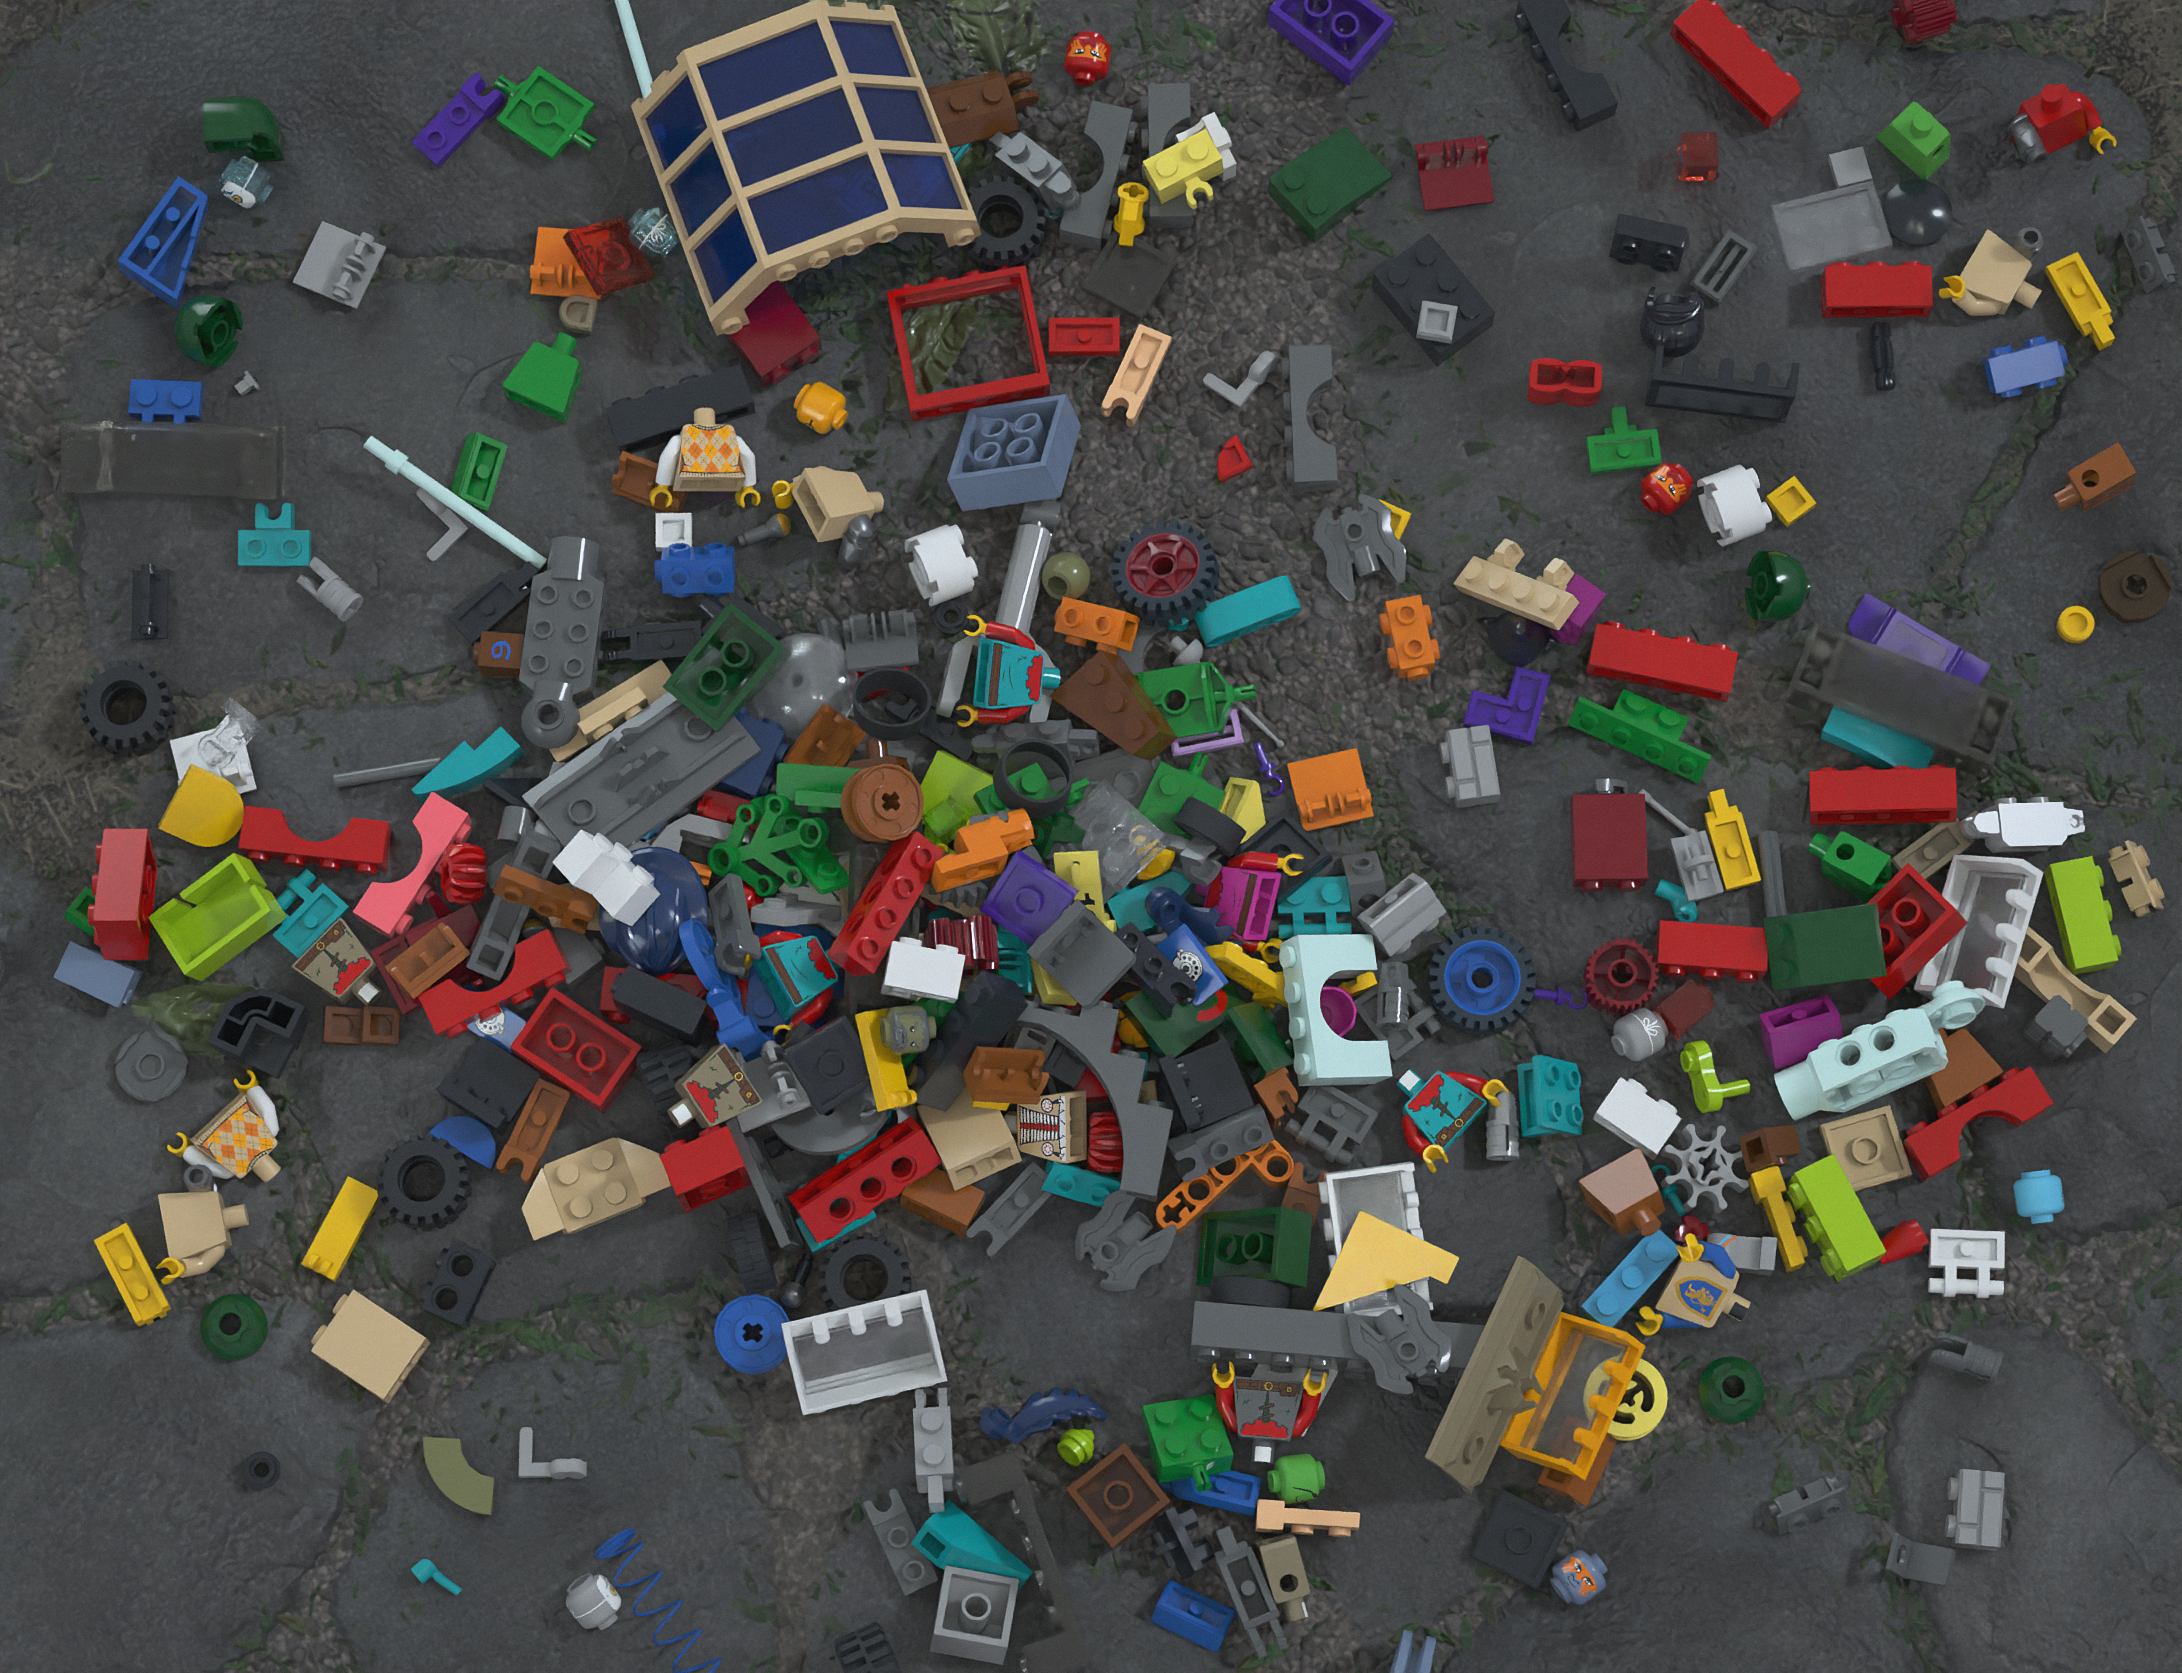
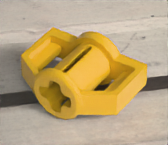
(1129, 218)

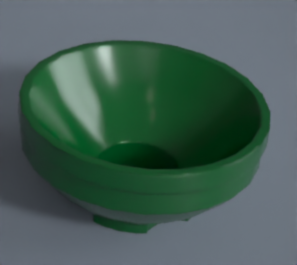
(244, 1342)
(1717, 1403)

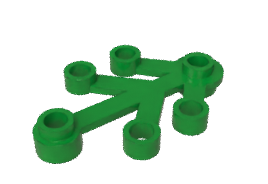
(763, 847)

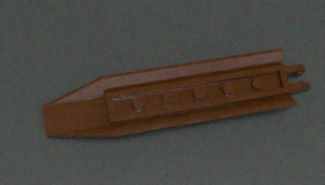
(980, 106)

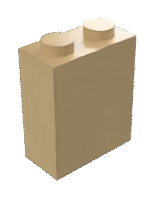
(969, 1140)
(369, 1345)

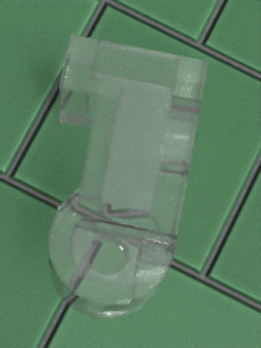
(229, 737)

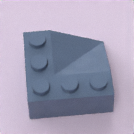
(1014, 453)

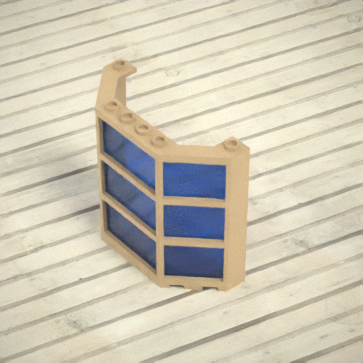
(798, 150)

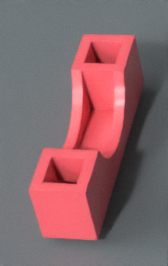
(390, 905)

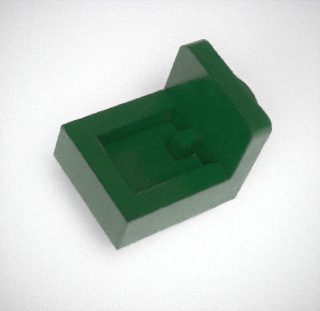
(1055, 828)

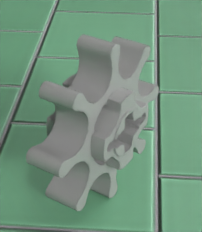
(1691, 1170)

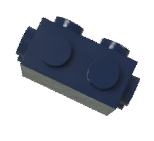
(755, 776)

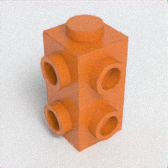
(1096, 624)
(1411, 646)

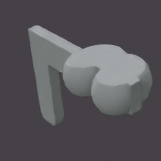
(1257, 375)
(456, 526)
(556, 1469)

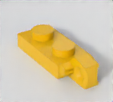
(2082, 299)
(1730, 843)

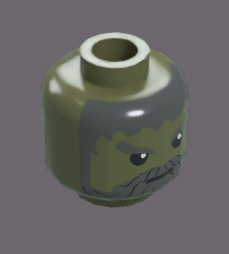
(907, 1029)

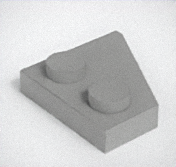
(789, 911)

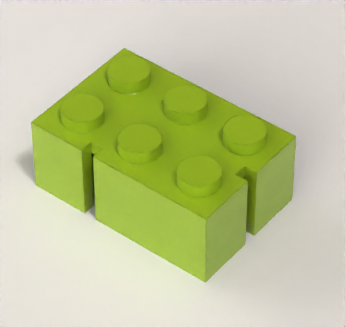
(228, 917)
(1834, 1218)

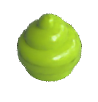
(1076, 1446)

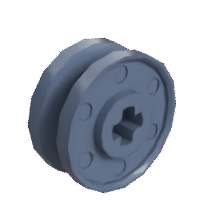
(1413, 1661)

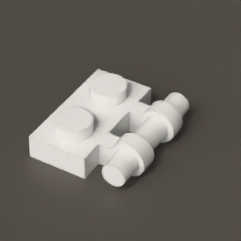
(1966, 1251)

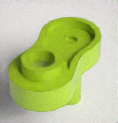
(1707, 1091)

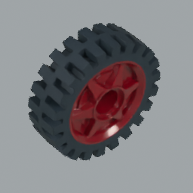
(1161, 550)

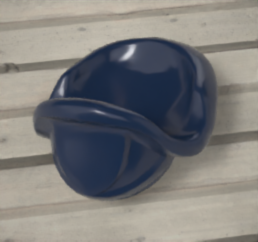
(654, 939)

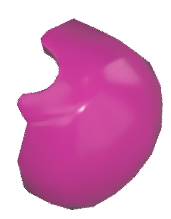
(1337, 1009)

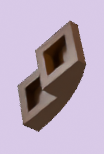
(361, 1026)

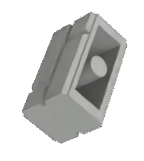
(1471, 766)
(1402, 915)
(1976, 1509)

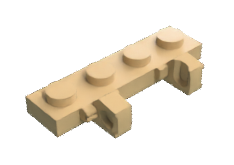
(1501, 586)

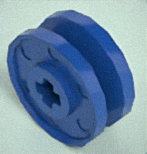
(730, 1333)

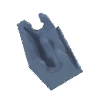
(104, 979)

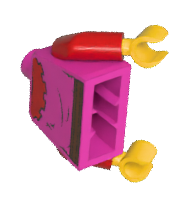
(1246, 898)

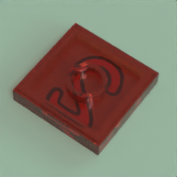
(608, 256)

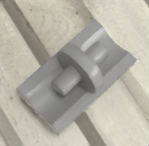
(1696, 866)

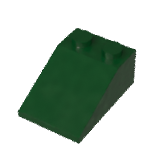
(1327, 183)
(727, 668)
(1824, 946)
(1256, 1041)
(1255, 1244)

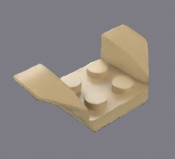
(592, 1187)

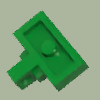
(1622, 446)

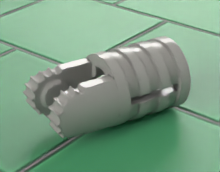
(333, 592)
(1502, 1129)

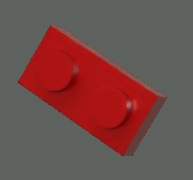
(1084, 337)

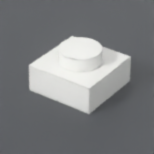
(673, 529)

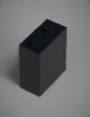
(661, 1006)

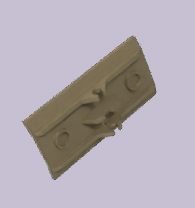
(1497, 1376)

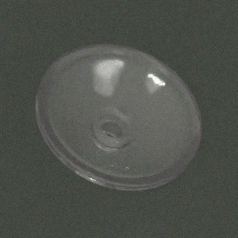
(824, 680)

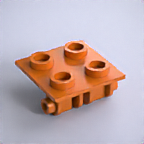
(555, 268)
(1330, 790)

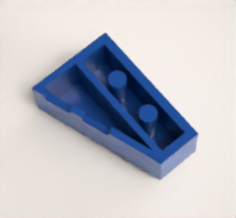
(167, 243)

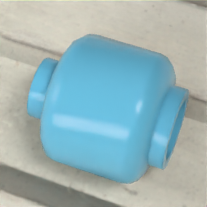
(2038, 1196)

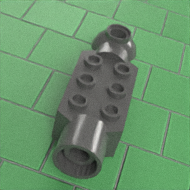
(562, 640)

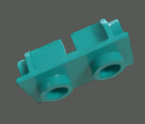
(1079, 1184)

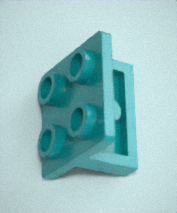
(1549, 1097)

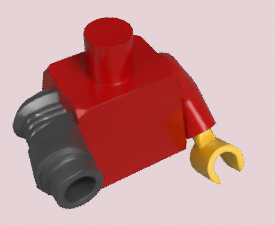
(2054, 121)

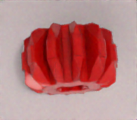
(463, 873)
(1104, 1143)

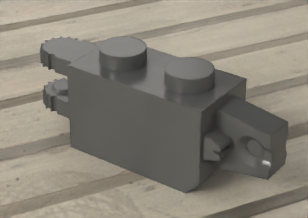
(1037, 168)
(1075, 744)

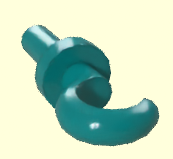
(1671, 1191)

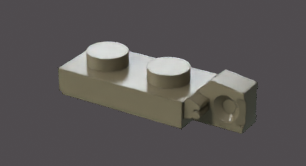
(1934, 849)

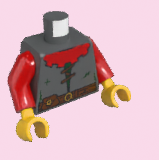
(1266, 1409)

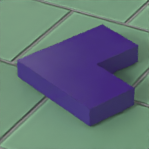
(1515, 716)

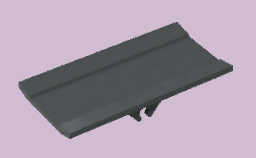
(640, 774)

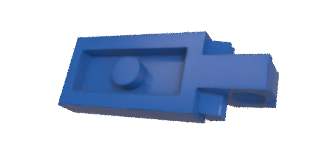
(1228, 1491)

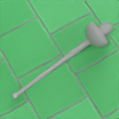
(1192, 654)

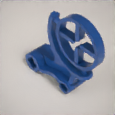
(723, 994)

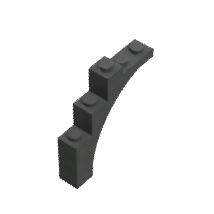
(1142, 1126)

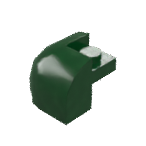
(242, 125)

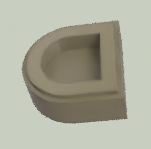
(579, 313)

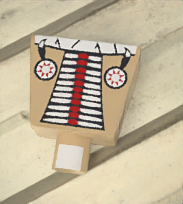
(1053, 1127)

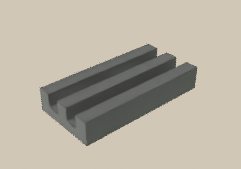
(1707, 291)

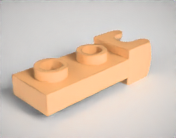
(1136, 373)
(1272, 1517)

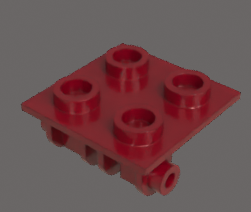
(1454, 173)

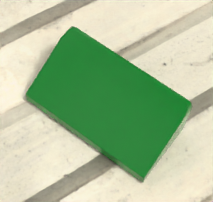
(478, 470)

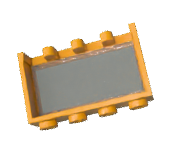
(1582, 1385)

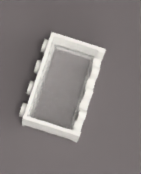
(1997, 903)
(1385, 1194)
(864, 1352)

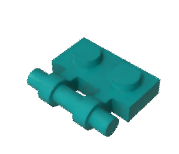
(1316, 897)
(312, 918)

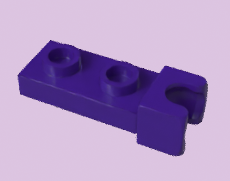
(458, 120)

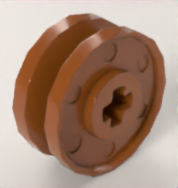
(882, 803)

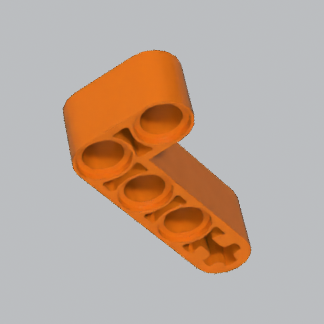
(1219, 1184)

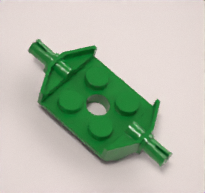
(1206, 693)

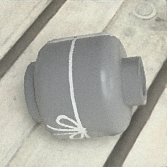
(1639, 1034)
(593, 1601)

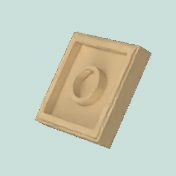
(1867, 1148)

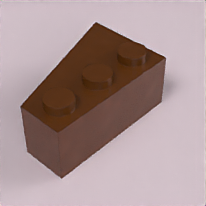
(1116, 705)

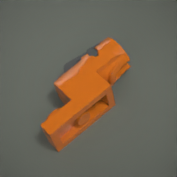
(983, 848)

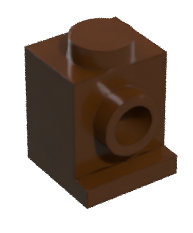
(1769, 1147)

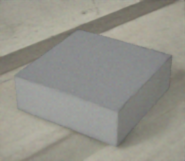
(1849, 167)
(1436, 322)

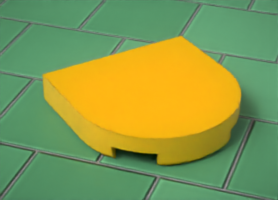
(204, 809)

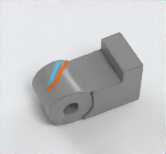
(1748, 1253)

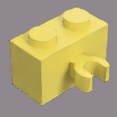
(1184, 169)

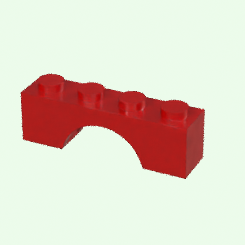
(359, 846)
(536, 964)
(2015, 1100)

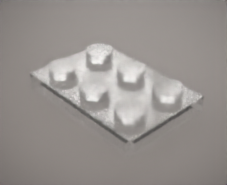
(1831, 227)
(1119, 834)

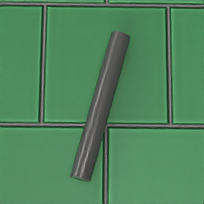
(386, 772)

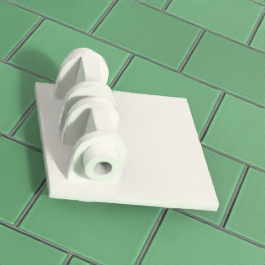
(237, 772)

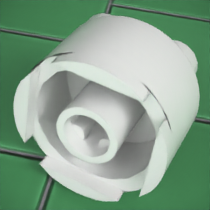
(1733, 504)
(941, 564)

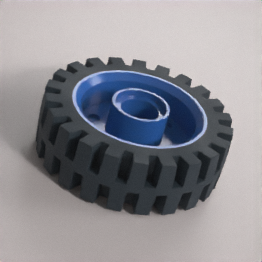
(1477, 1008)

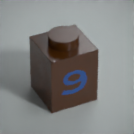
(499, 653)

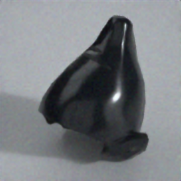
(1518, 639)

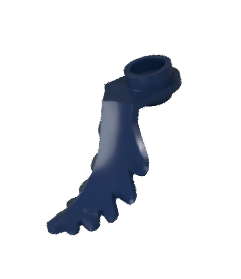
(1172, 911)
(1038, 1415)

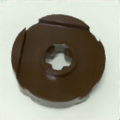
(2128, 606)

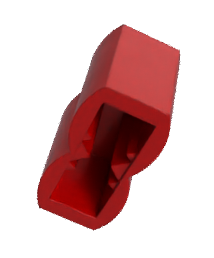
(1555, 381)

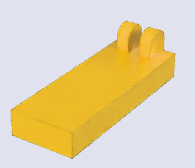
(883, 1066)
(341, 1229)
(132, 1275)

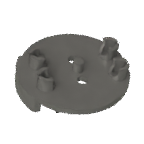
(845, 1129)

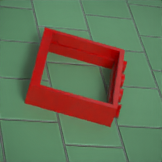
(980, 395)

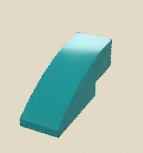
(1875, 743)
(469, 767)

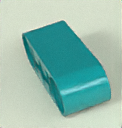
(1247, 611)

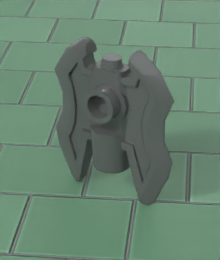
(1357, 541)
(1119, 1243)
(1404, 1346)

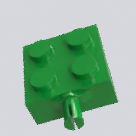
(1187, 1440)

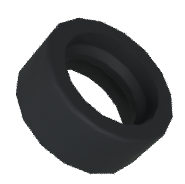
(1210, 824)

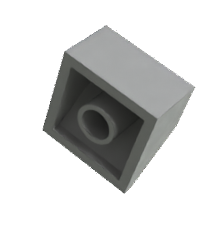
(974, 1615)

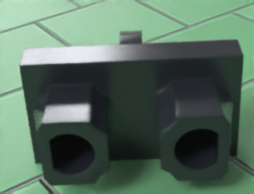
(1175, 1545)

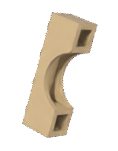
(2048, 977)

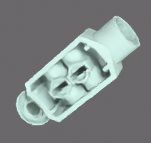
(1878, 1055)

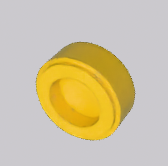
(2075, 624)

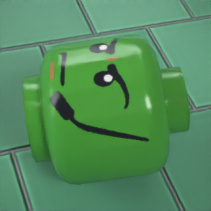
(1296, 1478)

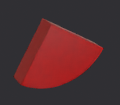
(1232, 460)

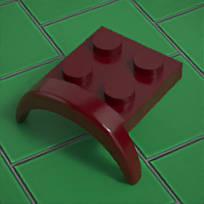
(387, 952)

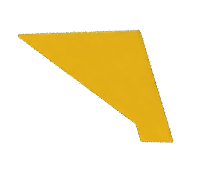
(1379, 1258)

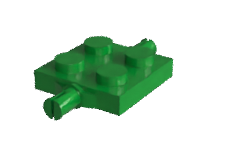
(545, 113)
(1170, 790)

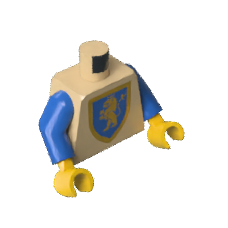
(1696, 1290)

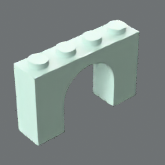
(1318, 1051)

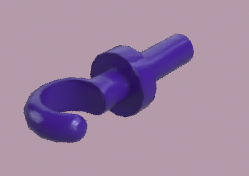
(1266, 768)
(1560, 996)

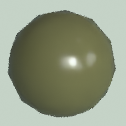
(1065, 576)

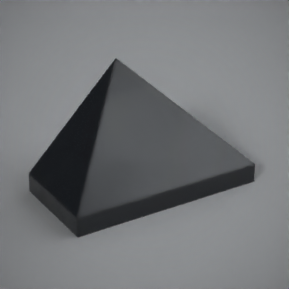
(510, 790)

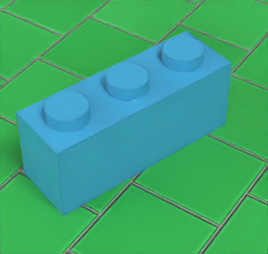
(1630, 1280)

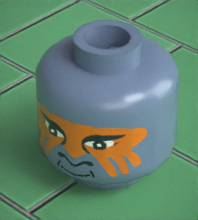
(1579, 1577)

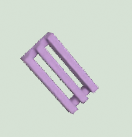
(1210, 746)

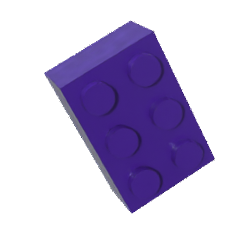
(1334, 32)

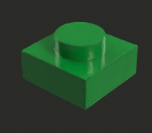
(78, 911)

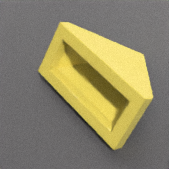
(1244, 805)

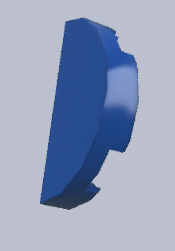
(469, 1138)

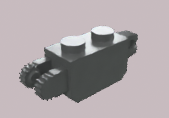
(1247, 1590)

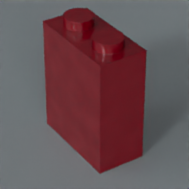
(776, 336)
(1608, 841)

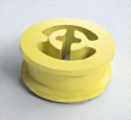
(1643, 1421)

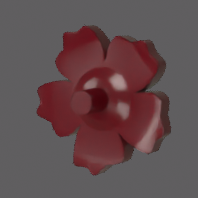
(1693, 1226)

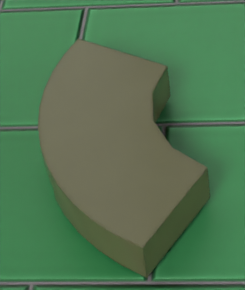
(455, 1476)

